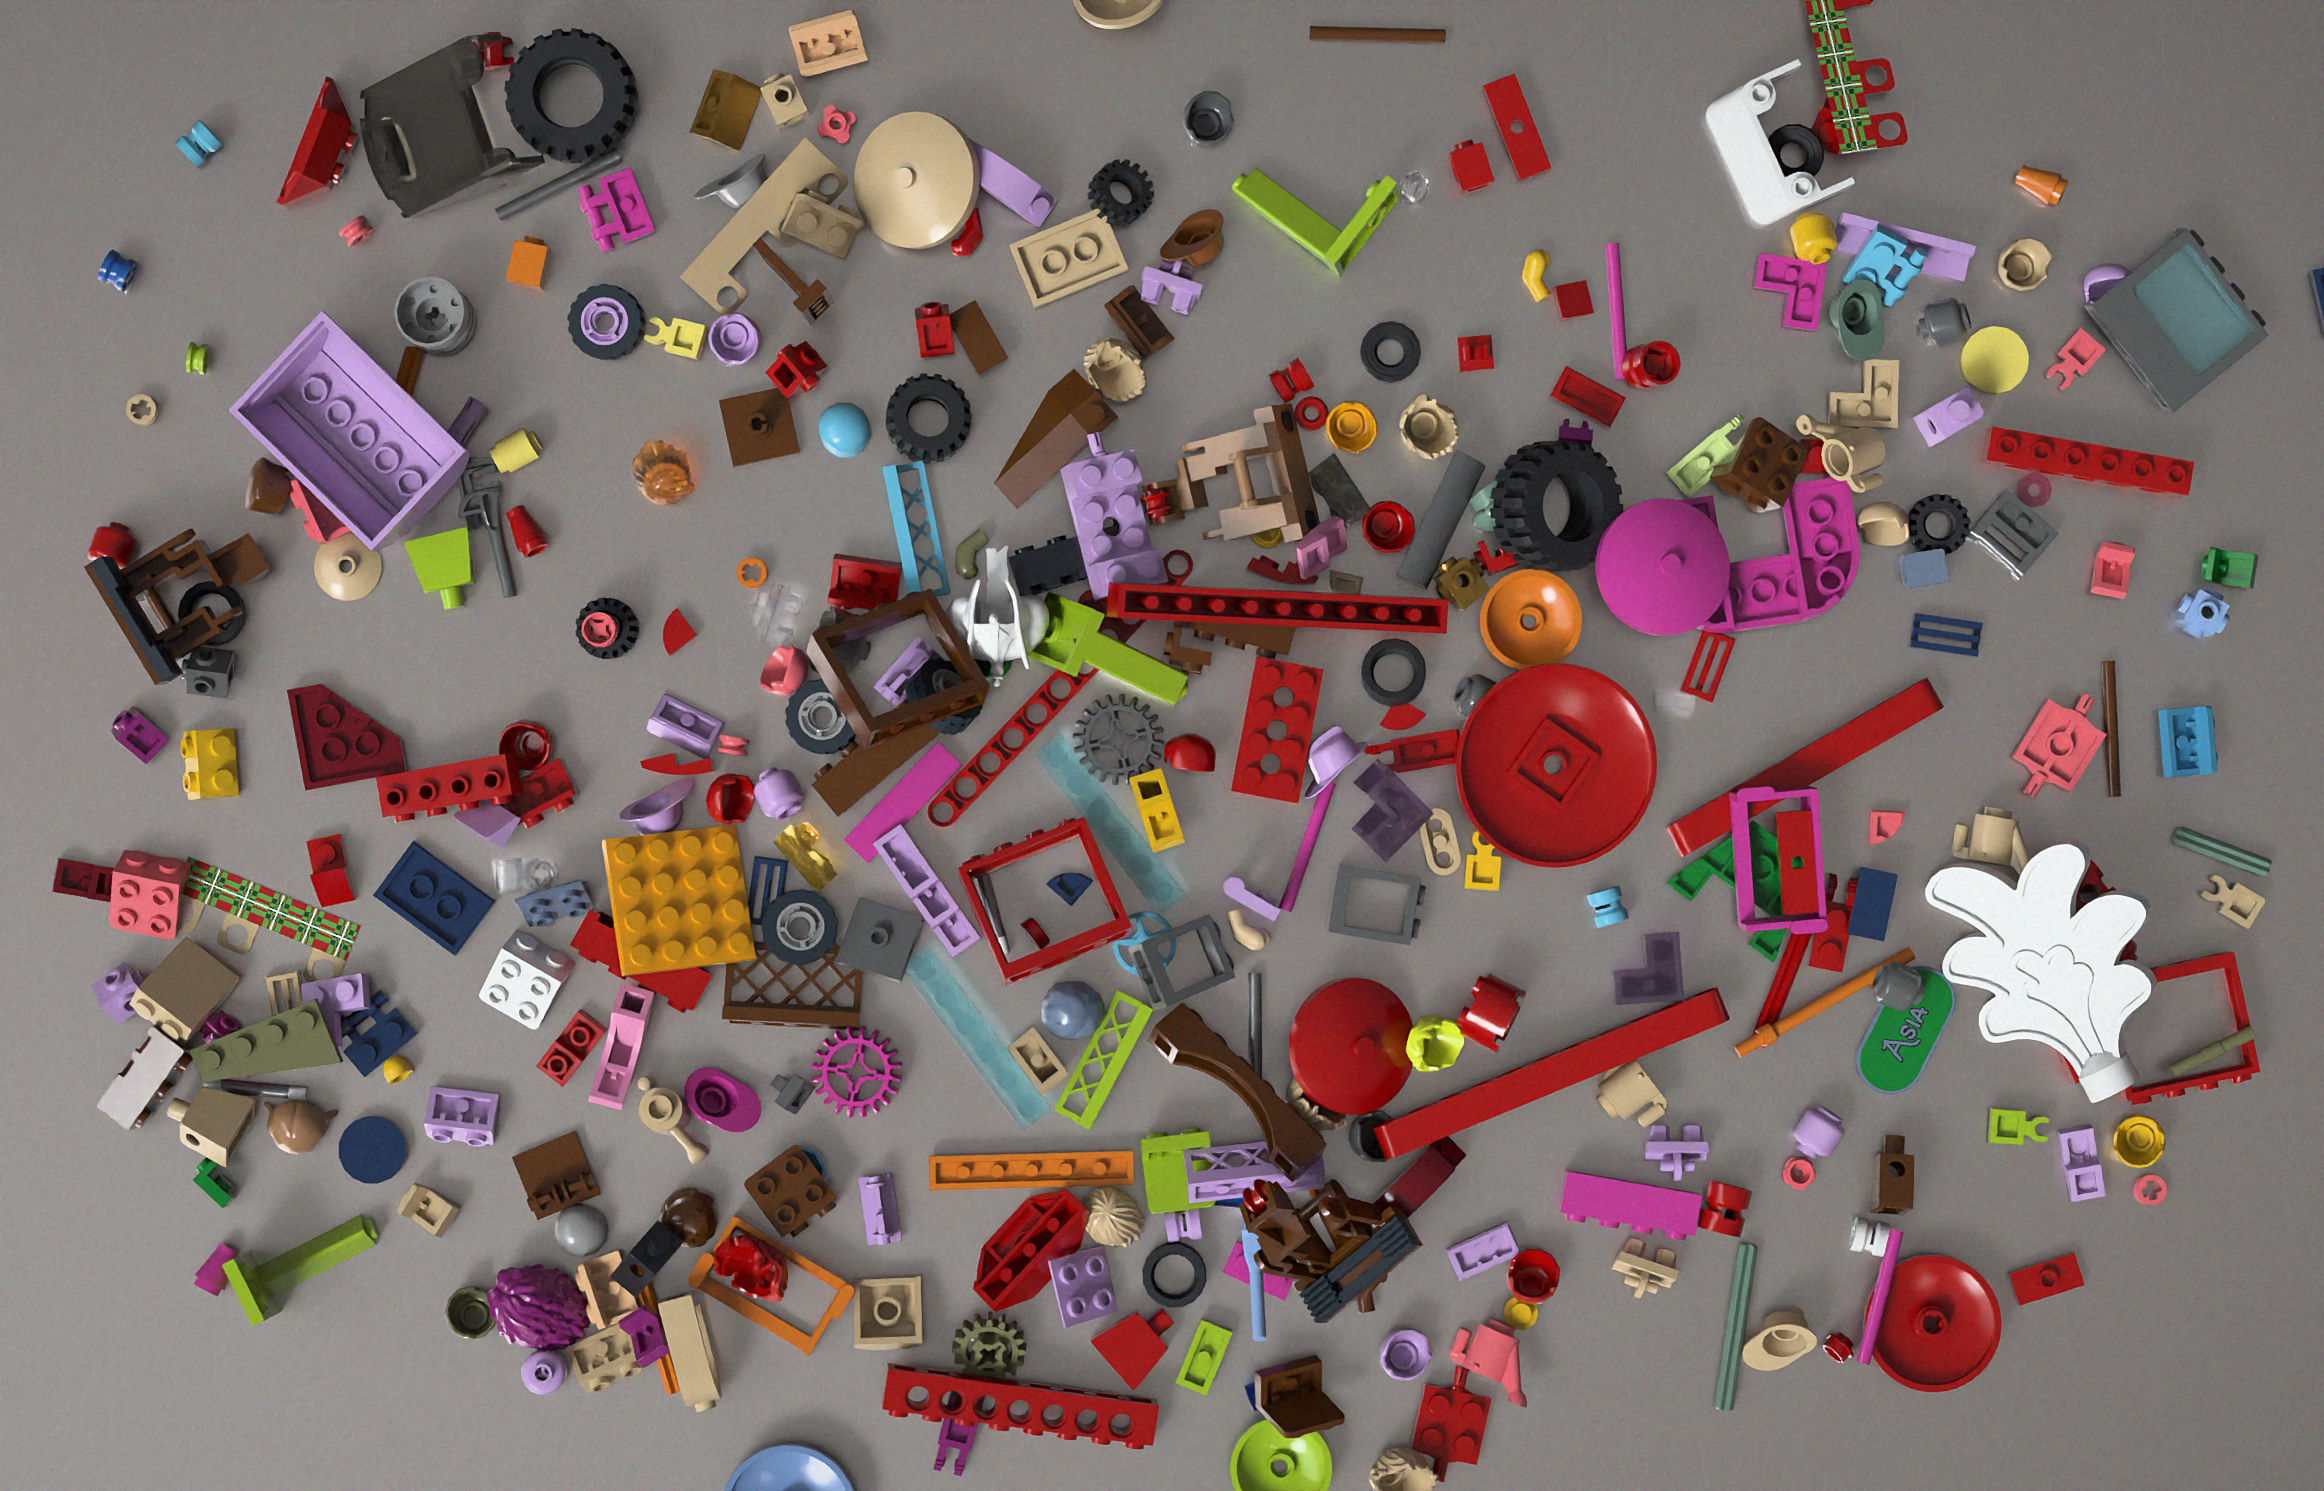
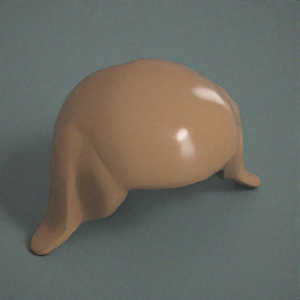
(297, 1125)

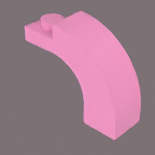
(623, 1046)

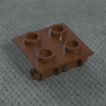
(556, 1175)

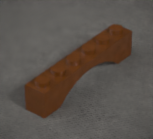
(1190, 1043)

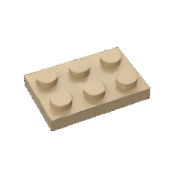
(1068, 258)

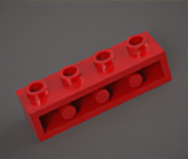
(448, 786)

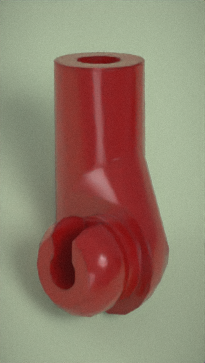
(971, 236)

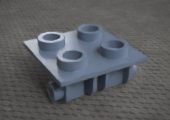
(555, 903)

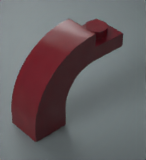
(1422, 1177)

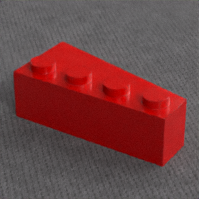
(598, 942)

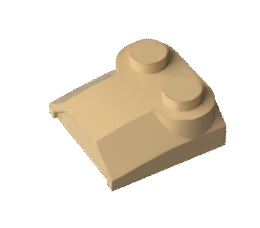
(887, 1313)

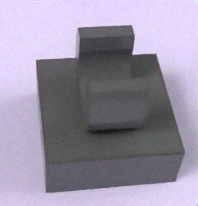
(792, 1092)

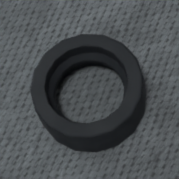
(198, 590)
(1400, 647)
(1156, 1293)

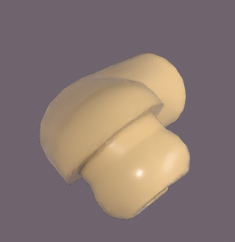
(1245, 934)

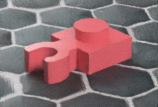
(2078, 355)

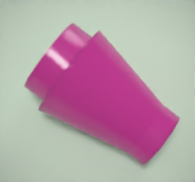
(211, 1274)

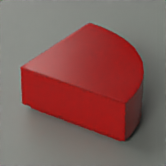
(677, 632)
(1402, 717)

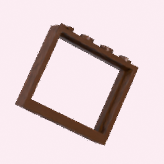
(911, 716)

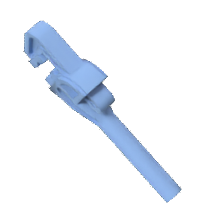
(1251, 1246)

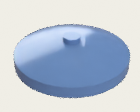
(789, 1469)

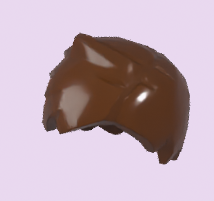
(690, 1216)

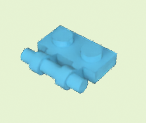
(1877, 258)

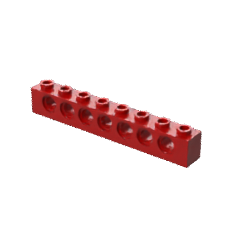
(902, 1378)

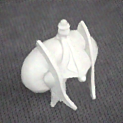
(999, 629)

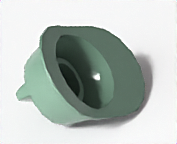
(1858, 317)

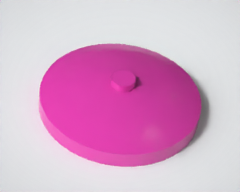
(1662, 567)

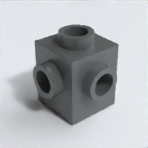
(209, 672)

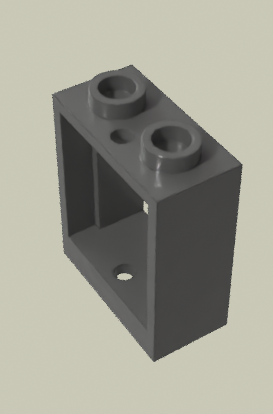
(1340, 901)
(1154, 974)

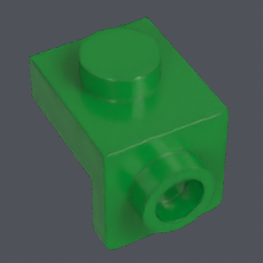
(2230, 568)

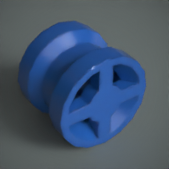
(117, 270)

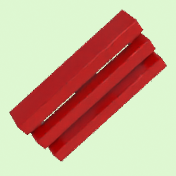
(1697, 691)

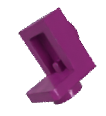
(646, 1335)

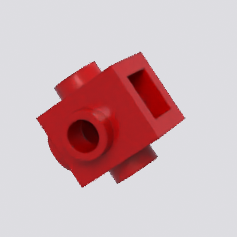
(796, 369)

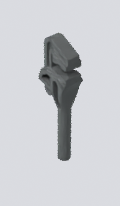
(483, 508)

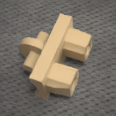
(1642, 1272)

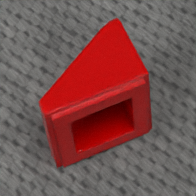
(1573, 300)

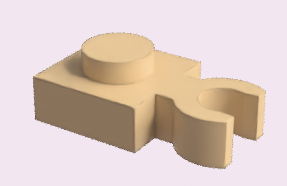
(2237, 903)

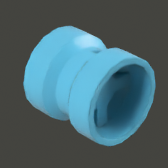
(198, 143)
(1608, 906)

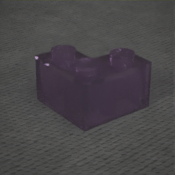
(1395, 813)
(1658, 979)

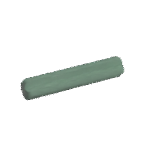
(2222, 851)

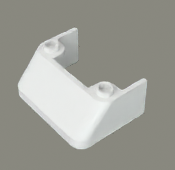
(1750, 159)

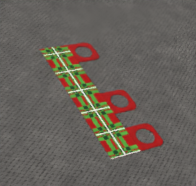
(1847, 80)

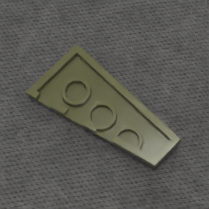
(276, 1044)

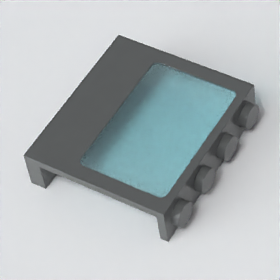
(2178, 320)

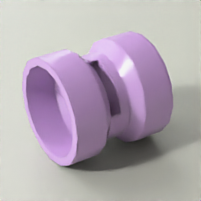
(1175, 1226)

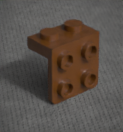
(1762, 467)
(791, 1191)
(1294, 1399)

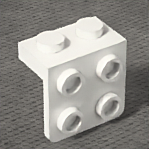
(525, 979)

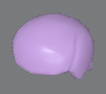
(2103, 278)
(734, 338)
(1405, 1354)

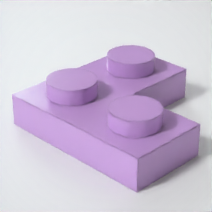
(337, 997)

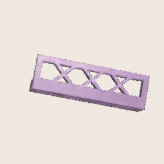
(1945, 256)
(1229, 1182)

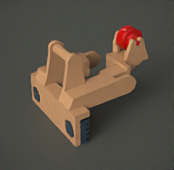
(1272, 436)

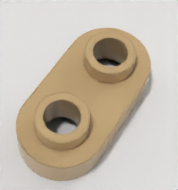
(1440, 841)

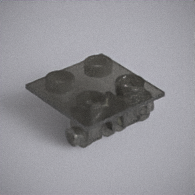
(1339, 491)

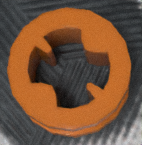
(752, 562)

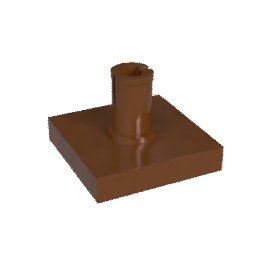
(759, 427)

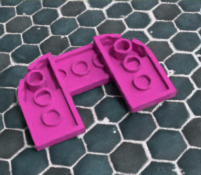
(1800, 583)

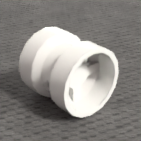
(1869, 1236)

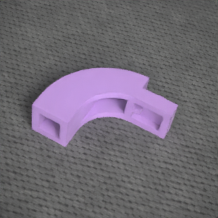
(1013, 187)

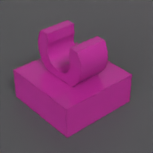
(1580, 435)

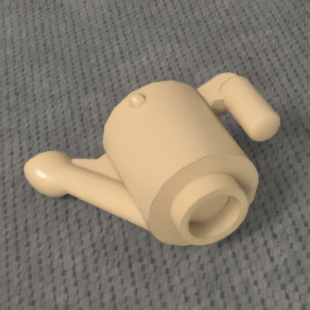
(1848, 451)
(1993, 841)
(1628, 1090)
(668, 1115)

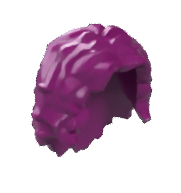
(538, 1307)

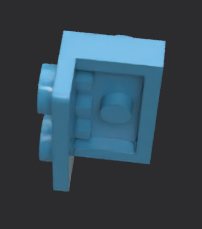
(2188, 741)

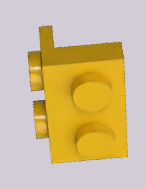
(210, 763)

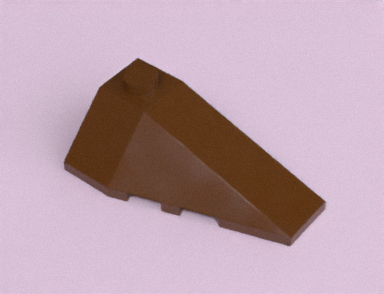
(1054, 437)

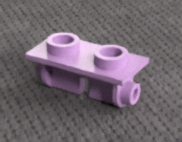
(893, 682)
(880, 1209)

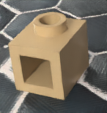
(784, 100)

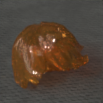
(662, 473)

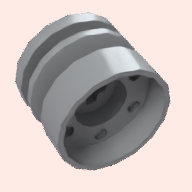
(423, 301)

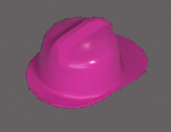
(721, 1100)

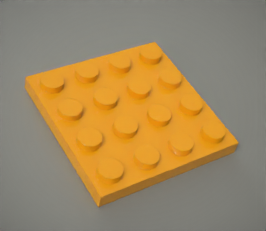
(678, 900)

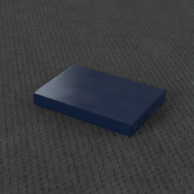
(434, 898)

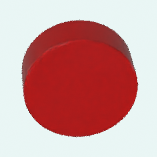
(1035, 933)

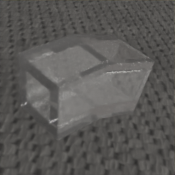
(1674, 701)

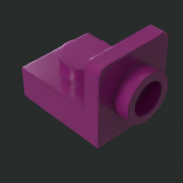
(138, 734)

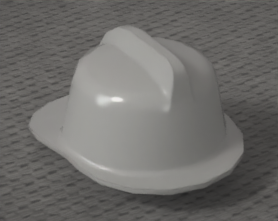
(738, 185)

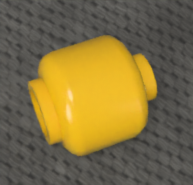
(1813, 237)

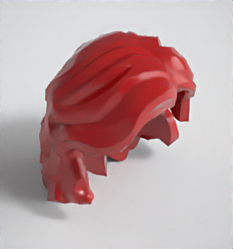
(756, 1267)

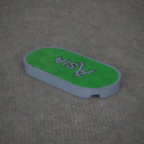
(1902, 1042)

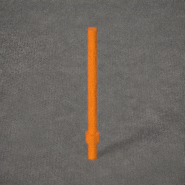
(1768, 1034)

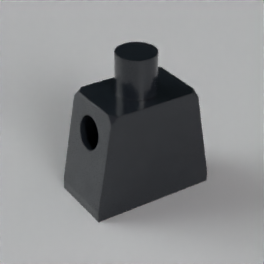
(650, 1255)

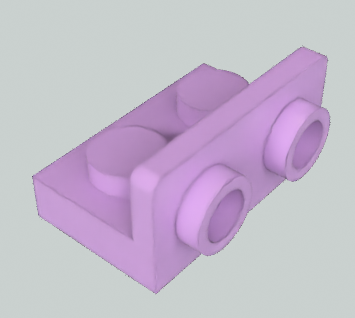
(461, 1116)

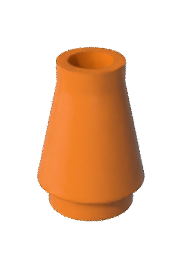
(2043, 184)

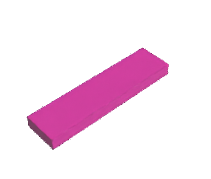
(903, 800)

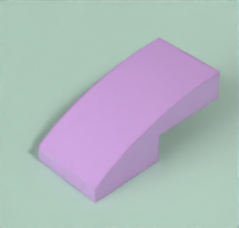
(2081, 1163)

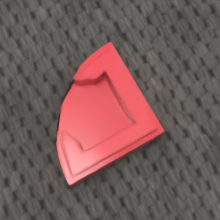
(1883, 824)

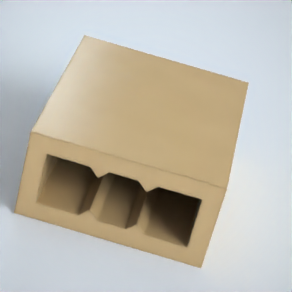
(184, 991)

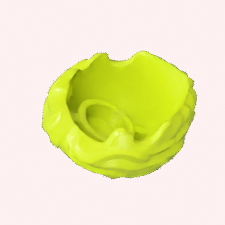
(1434, 1043)

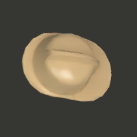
(1780, 1342)

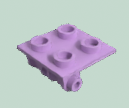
(1083, 1286)

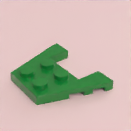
(1764, 876)

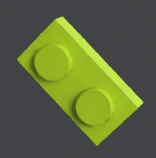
(1203, 1357)

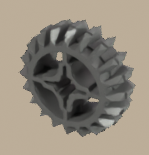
(1111, 710)

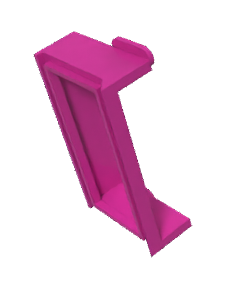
(1798, 923)

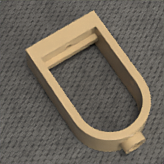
(691, 1350)

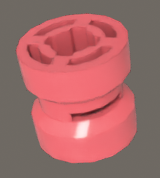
(595, 626)

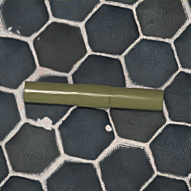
(2212, 1051)

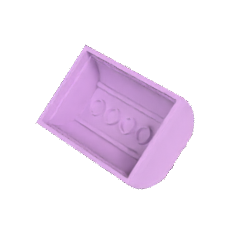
(351, 434)

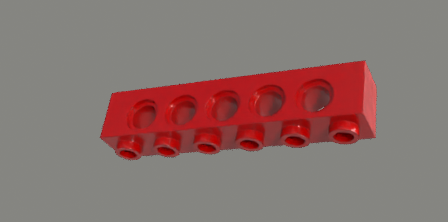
(2087, 462)

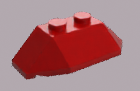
(321, 149)
(1016, 1257)

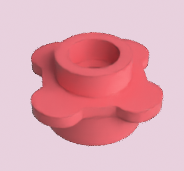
(845, 119)

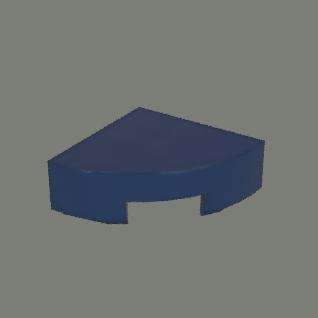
(1070, 886)

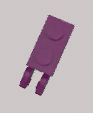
(956, 1437)

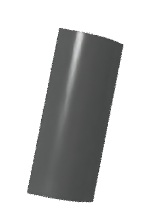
(1441, 520)

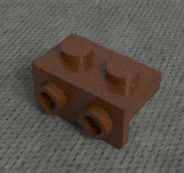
(1191, 660)

